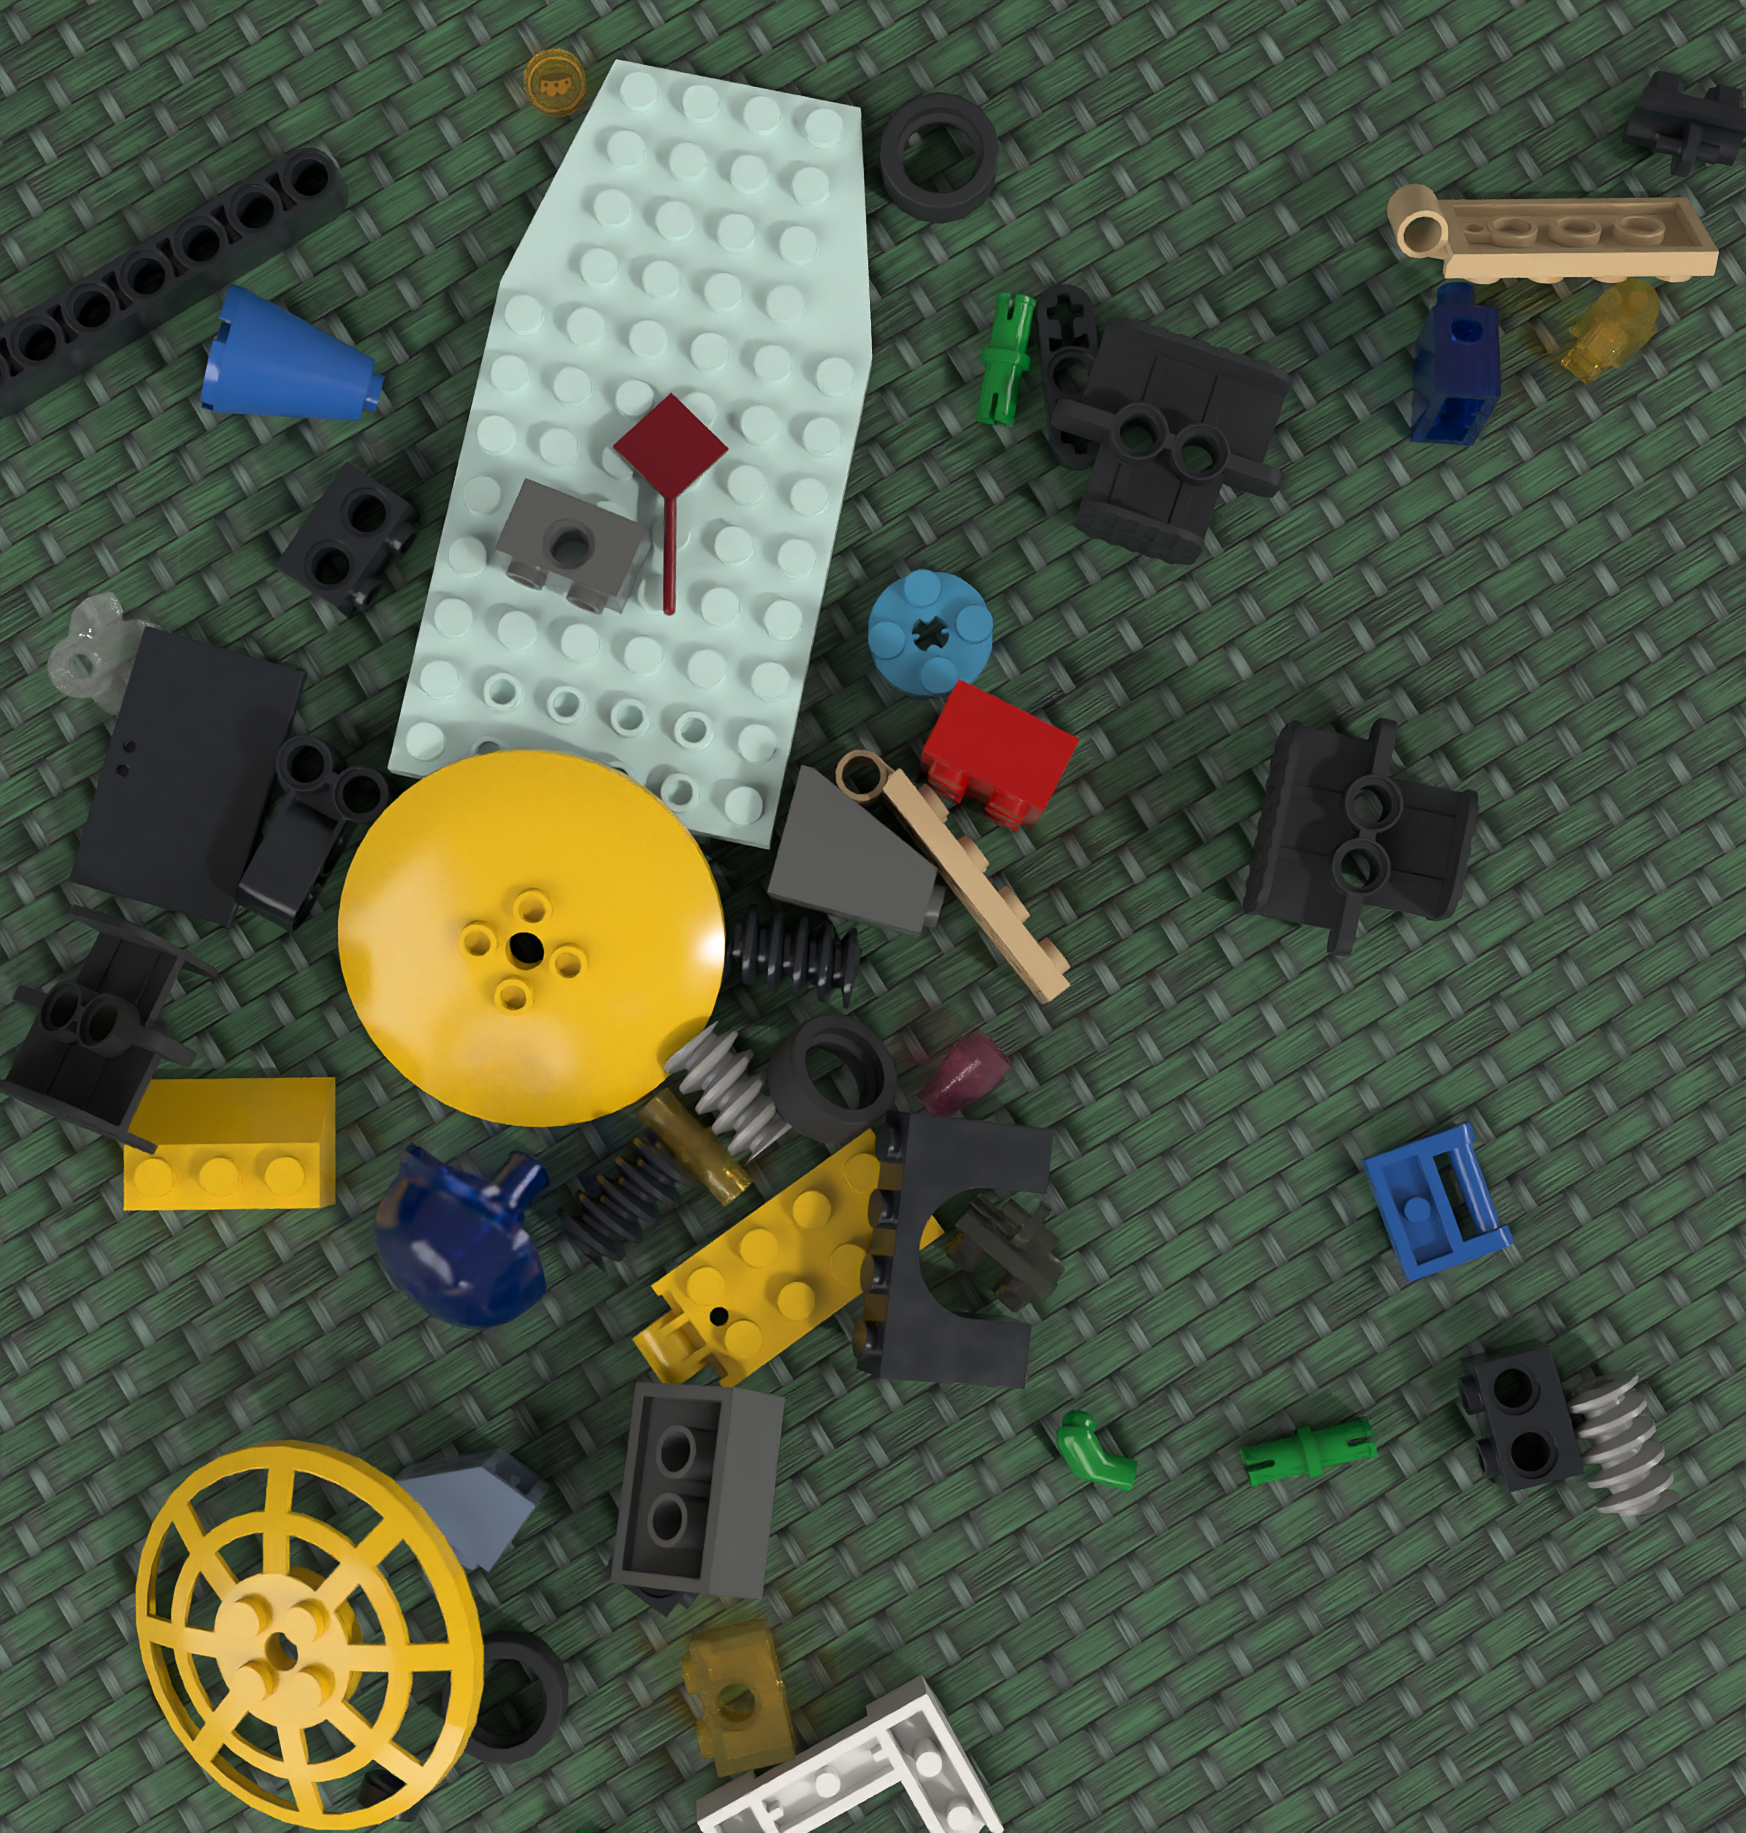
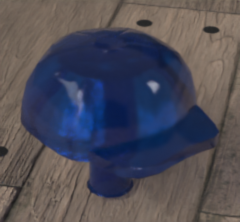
(460, 1238)

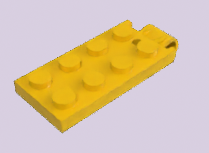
(771, 1273)

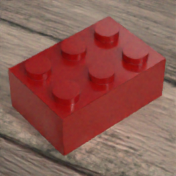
(995, 757)

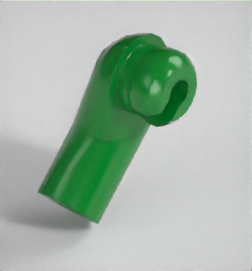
(1086, 1455)

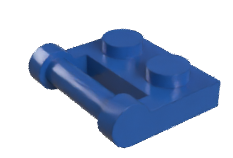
(1418, 1207)

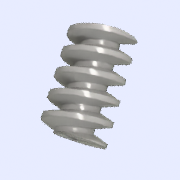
(729, 1090)
(1622, 1445)

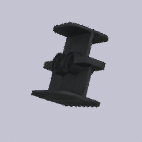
(1182, 398)
(1310, 823)
(102, 1033)

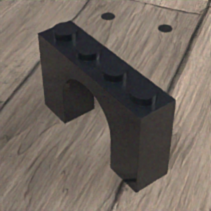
(902, 1325)

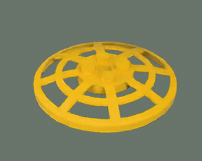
(319, 1623)

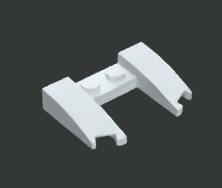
(897, 1741)

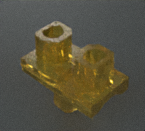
(1612, 329)

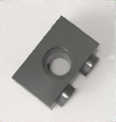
(547, 519)

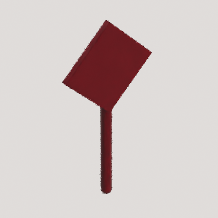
(670, 453)

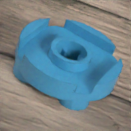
(926, 598)

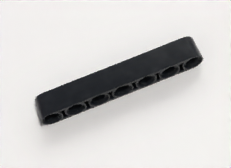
(185, 281)

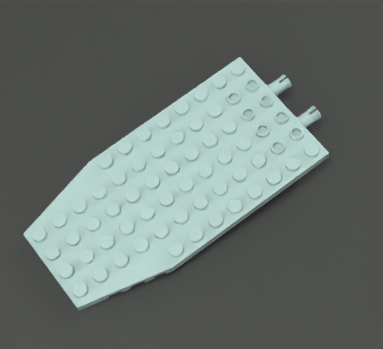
(701, 254)

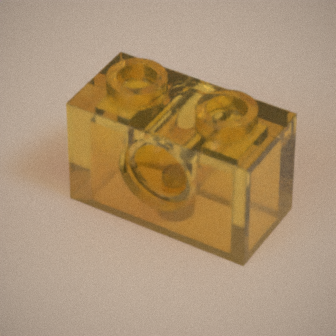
(748, 1737)

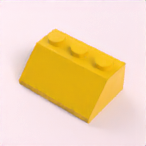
(233, 1145)

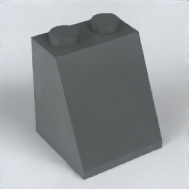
(850, 864)

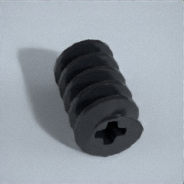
(794, 955)
(625, 1201)

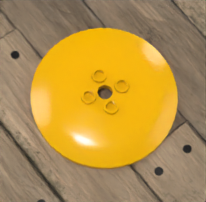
(549, 852)

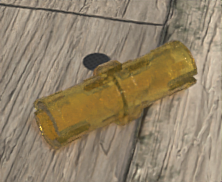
(695, 1147)

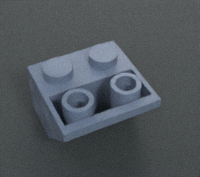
(475, 1500)

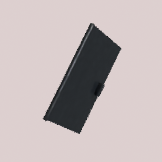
(194, 779)

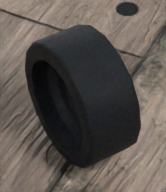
(946, 111)
(801, 1102)
(549, 1668)

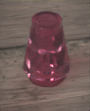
(965, 1074)

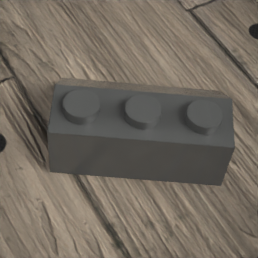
(698, 1489)

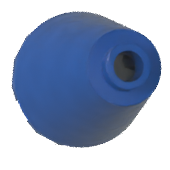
(284, 366)

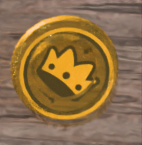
(555, 83)

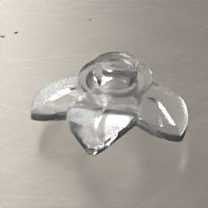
(108, 642)

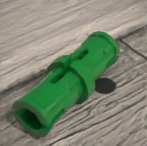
(1005, 360)
(1308, 1452)

